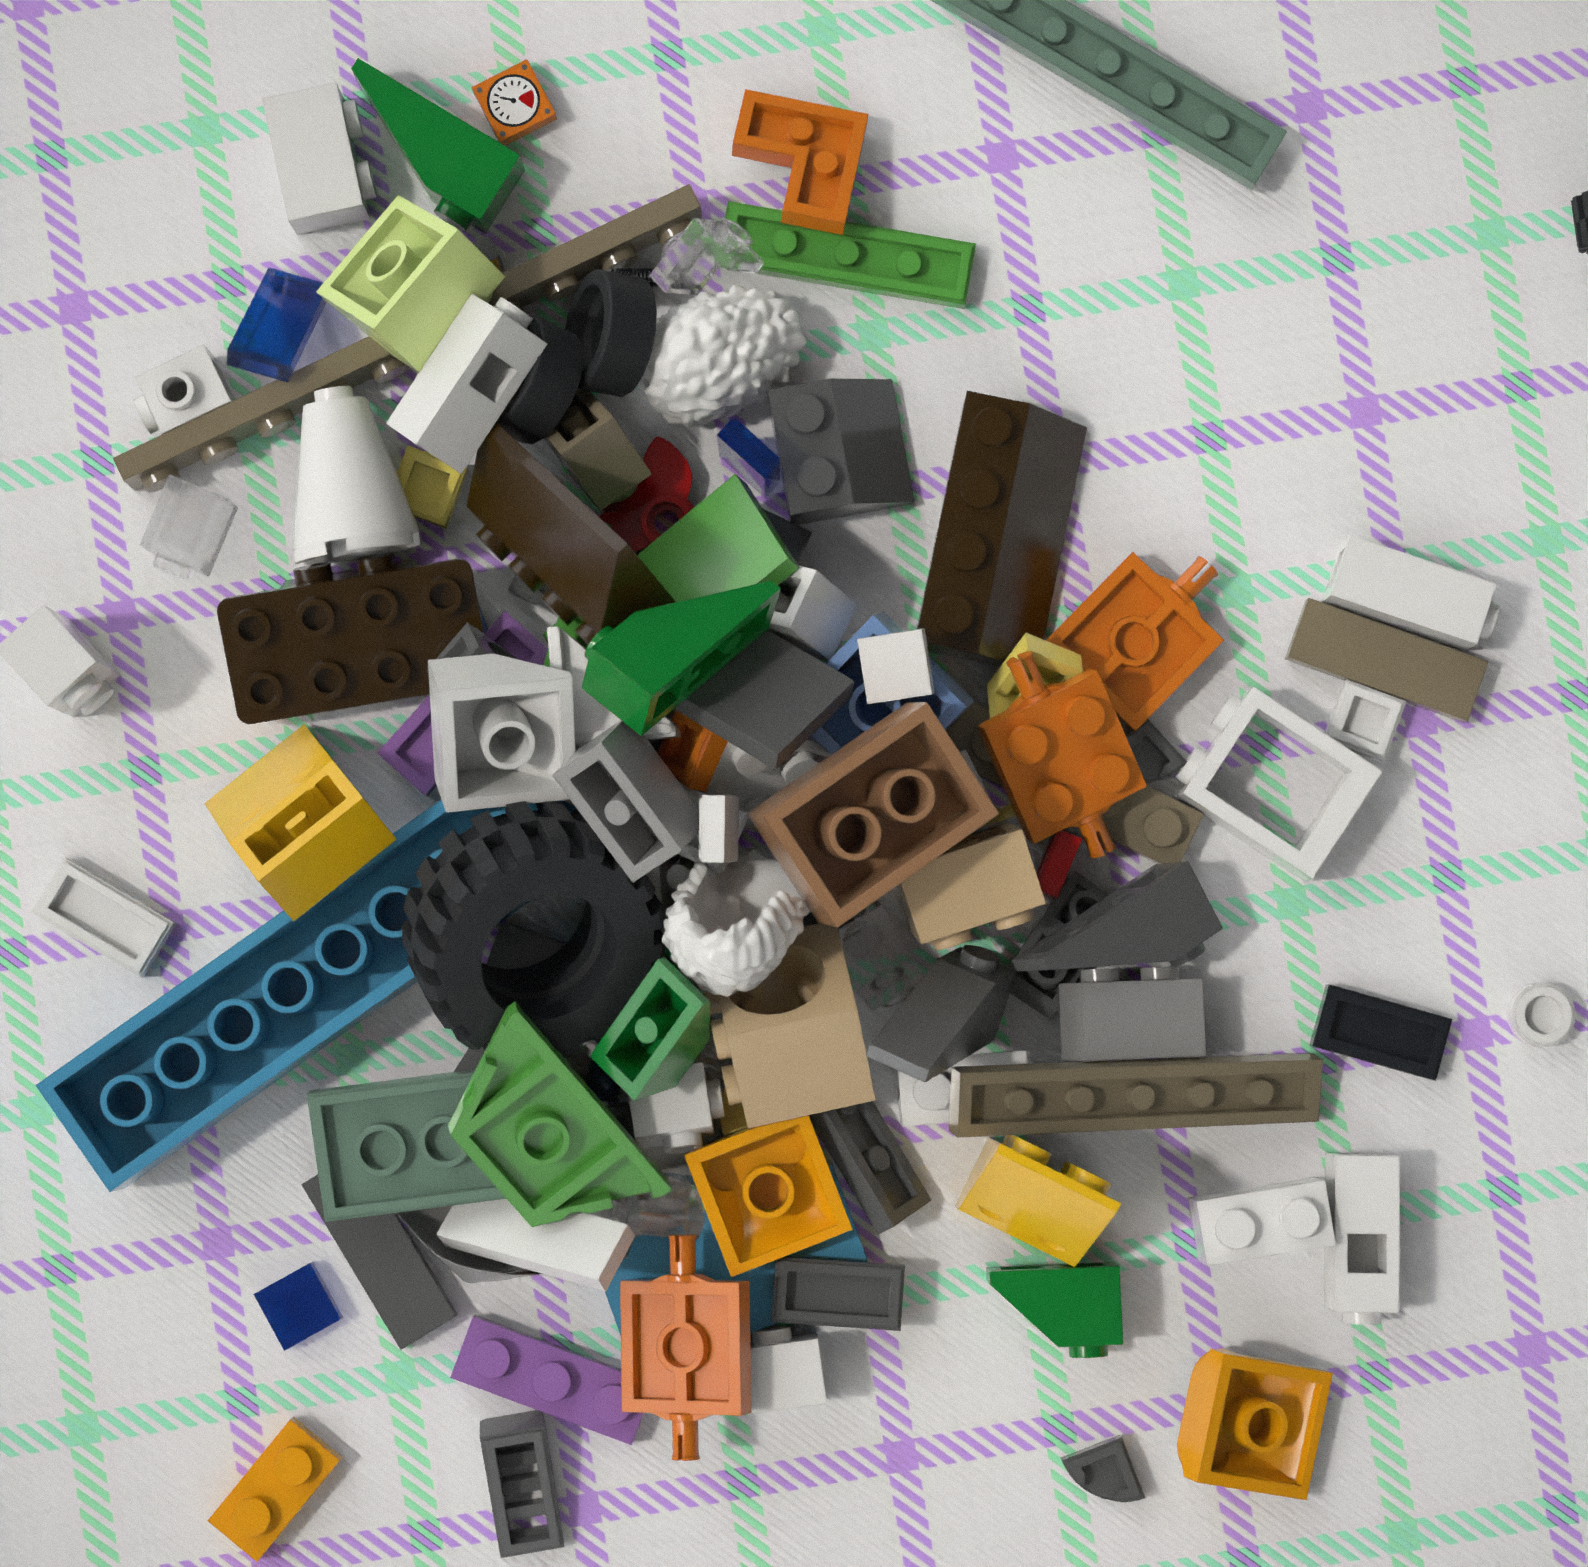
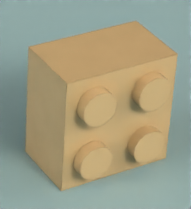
(970, 885)

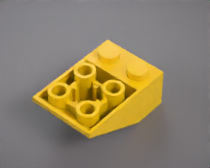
(298, 823)
(1035, 1203)

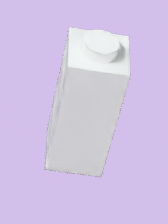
(468, 381)
(1411, 594)
(1365, 1216)

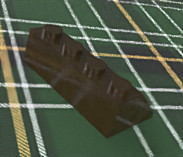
(1000, 528)
(556, 540)

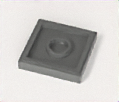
(769, 699)

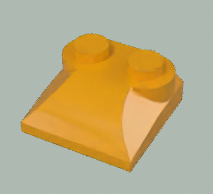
(767, 1192)
(1252, 1423)

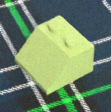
(409, 281)

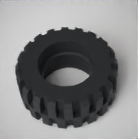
(491, 873)

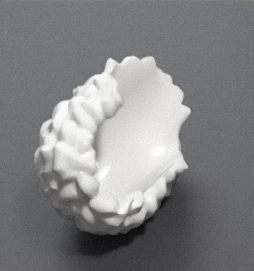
(721, 354)
(733, 924)

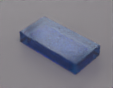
(276, 325)
(749, 457)

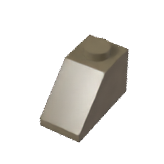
(597, 452)

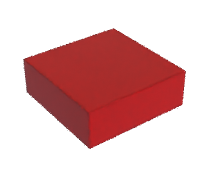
(1057, 863)

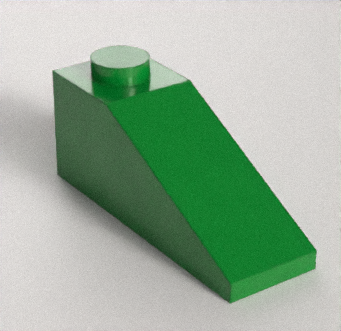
(453, 161)
(672, 650)

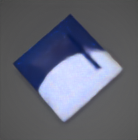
(298, 1306)

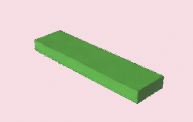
(860, 259)

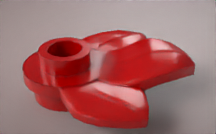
(656, 495)

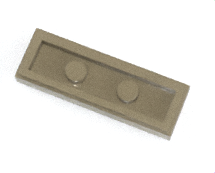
(1386, 660)

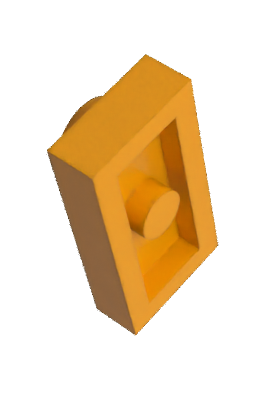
(275, 1489)

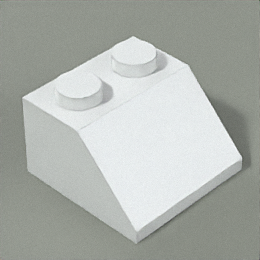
(499, 730)

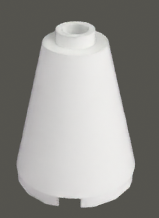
(347, 485)

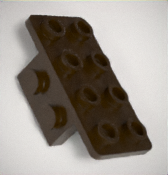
(343, 635)

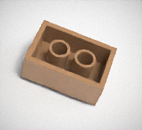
(873, 813)

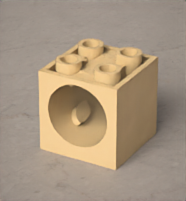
(794, 1036)

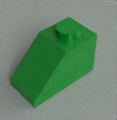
(655, 1033)
(1067, 1303)

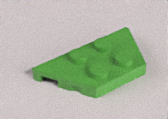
(545, 1131)

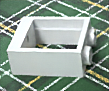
(1331, 819)

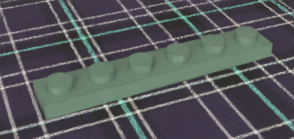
(1131, 81)

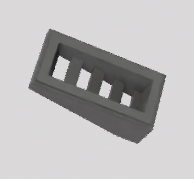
(509, 1431)

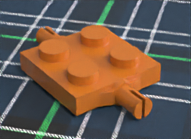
(1141, 635)
(1061, 755)
(685, 1347)

